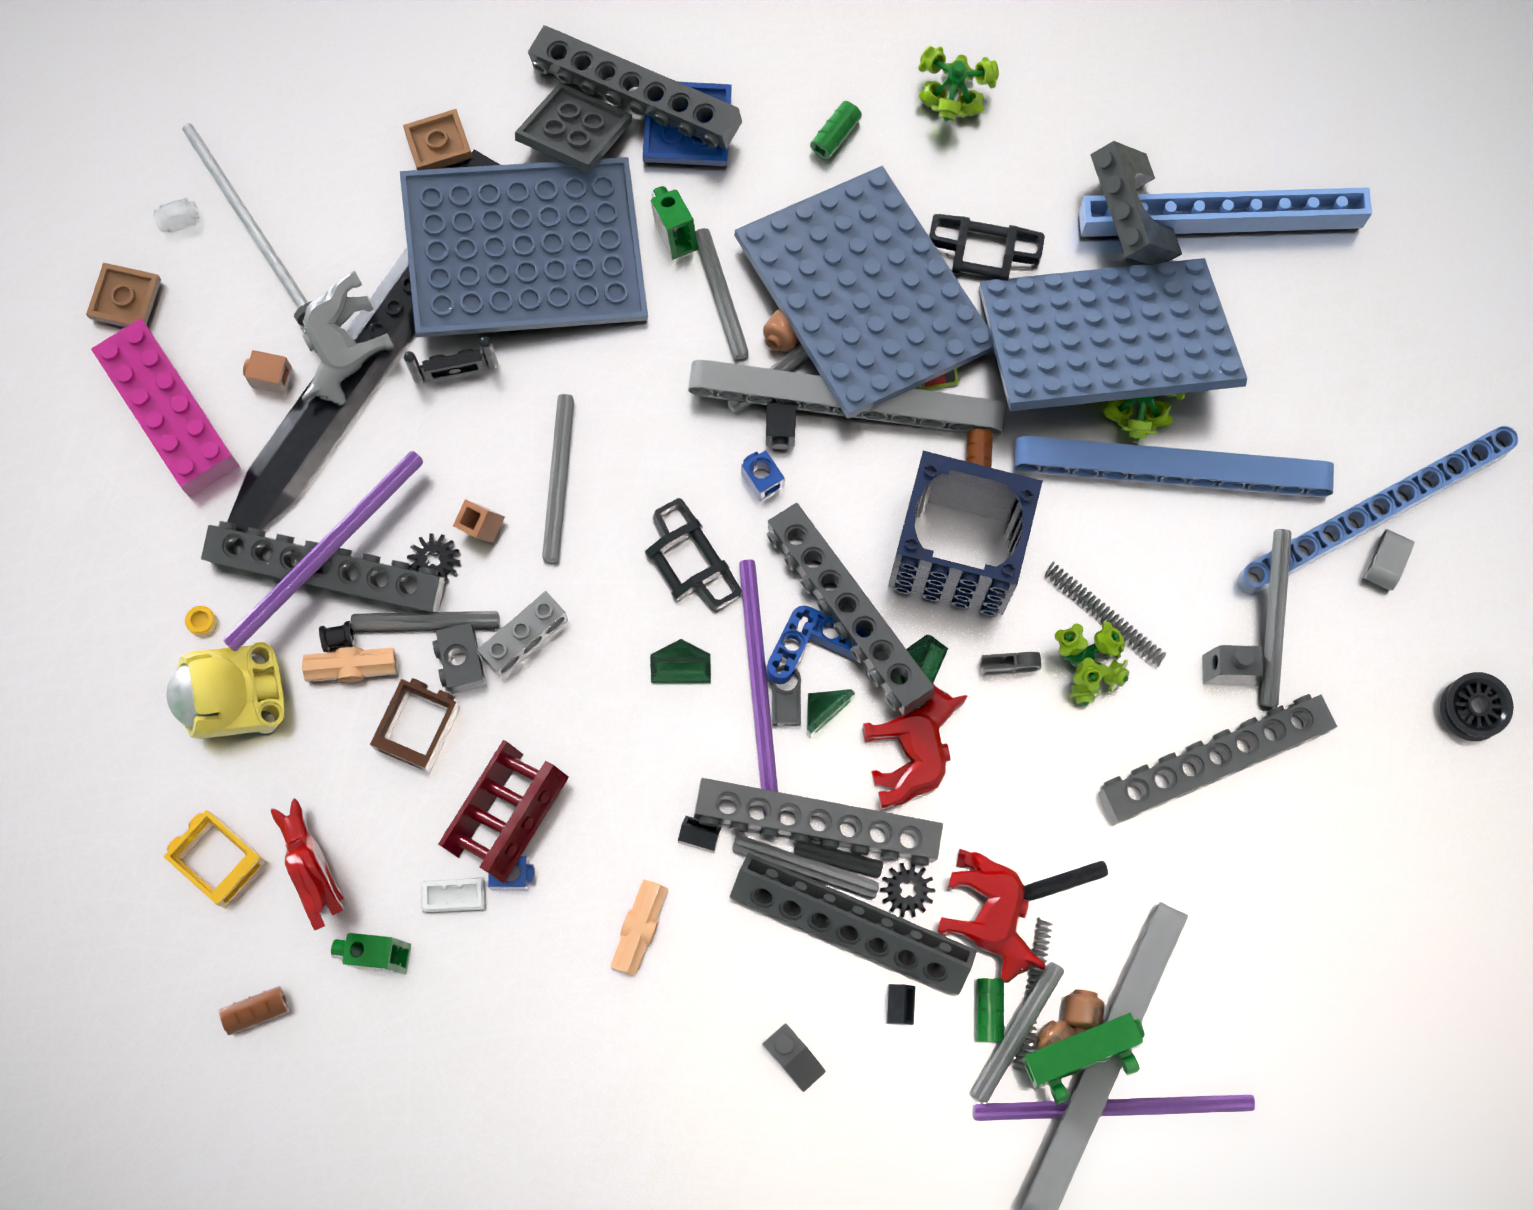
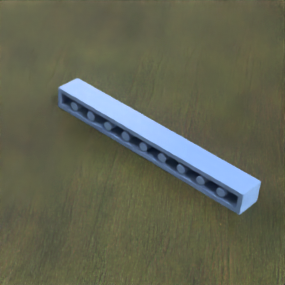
(1240, 211)

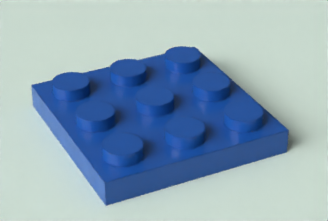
(669, 145)

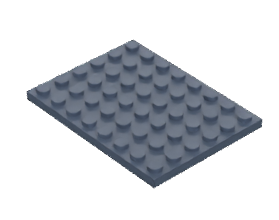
(522, 247)
(865, 291)
(1110, 334)

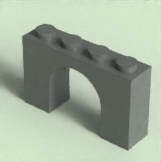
(1120, 174)

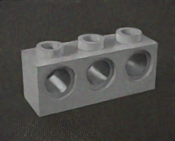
(523, 634)

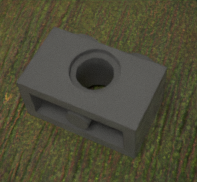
(468, 674)

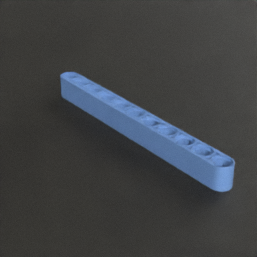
(1174, 466)
(1389, 502)

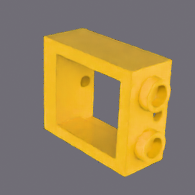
(235, 880)

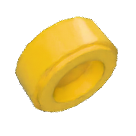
(201, 621)

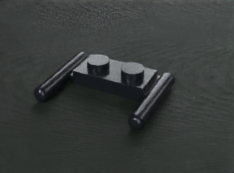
(462, 363)

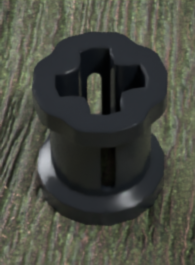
(336, 636)

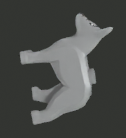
(335, 347)

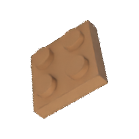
(437, 141)
(123, 295)

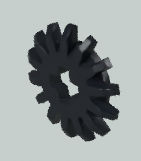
(446, 558)
(920, 888)

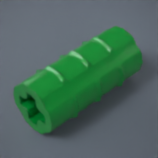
(836, 130)
(990, 1010)

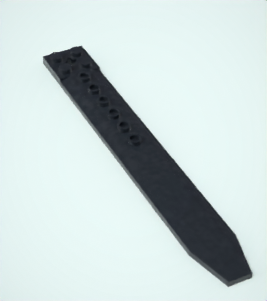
(317, 425)

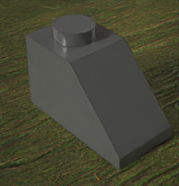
(794, 1057)

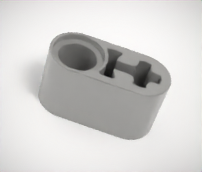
(1389, 559)

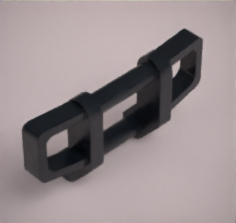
(1010, 233)
(697, 581)

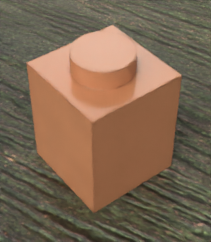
(267, 371)
(478, 521)

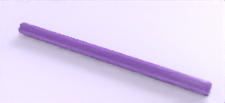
(323, 551)
(758, 676)
(1119, 1107)

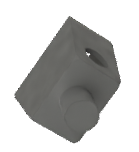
(1236, 665)

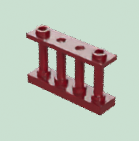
(524, 820)

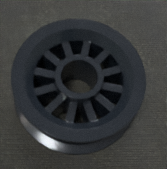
(1490, 684)

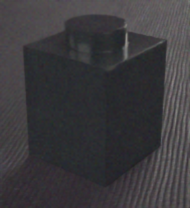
(780, 425)

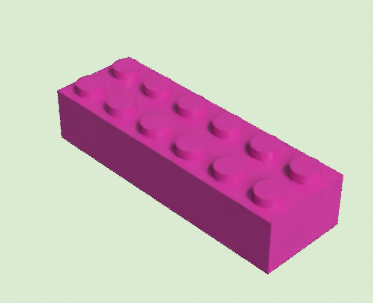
(165, 407)

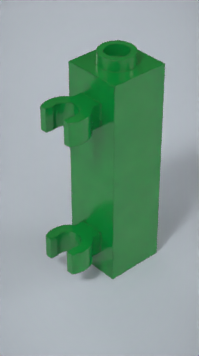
(1084, 1051)

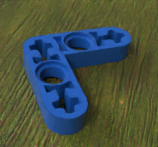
(811, 631)

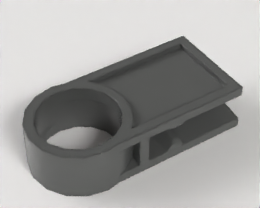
(1010, 663)
(786, 704)

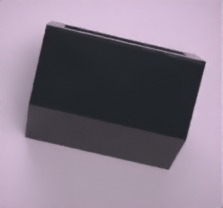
(699, 835)
(900, 1004)

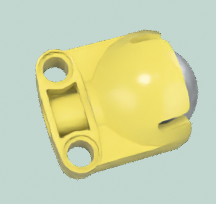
(226, 691)

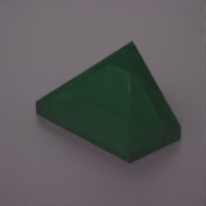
(928, 655)
(680, 664)
(824, 707)

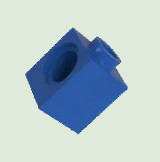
(762, 486)
(526, 876)

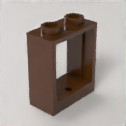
(417, 689)

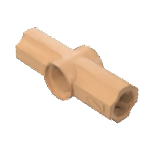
(349, 664)
(639, 928)

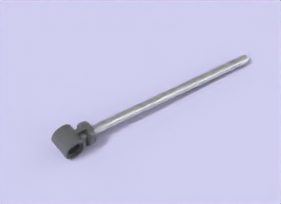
(249, 223)

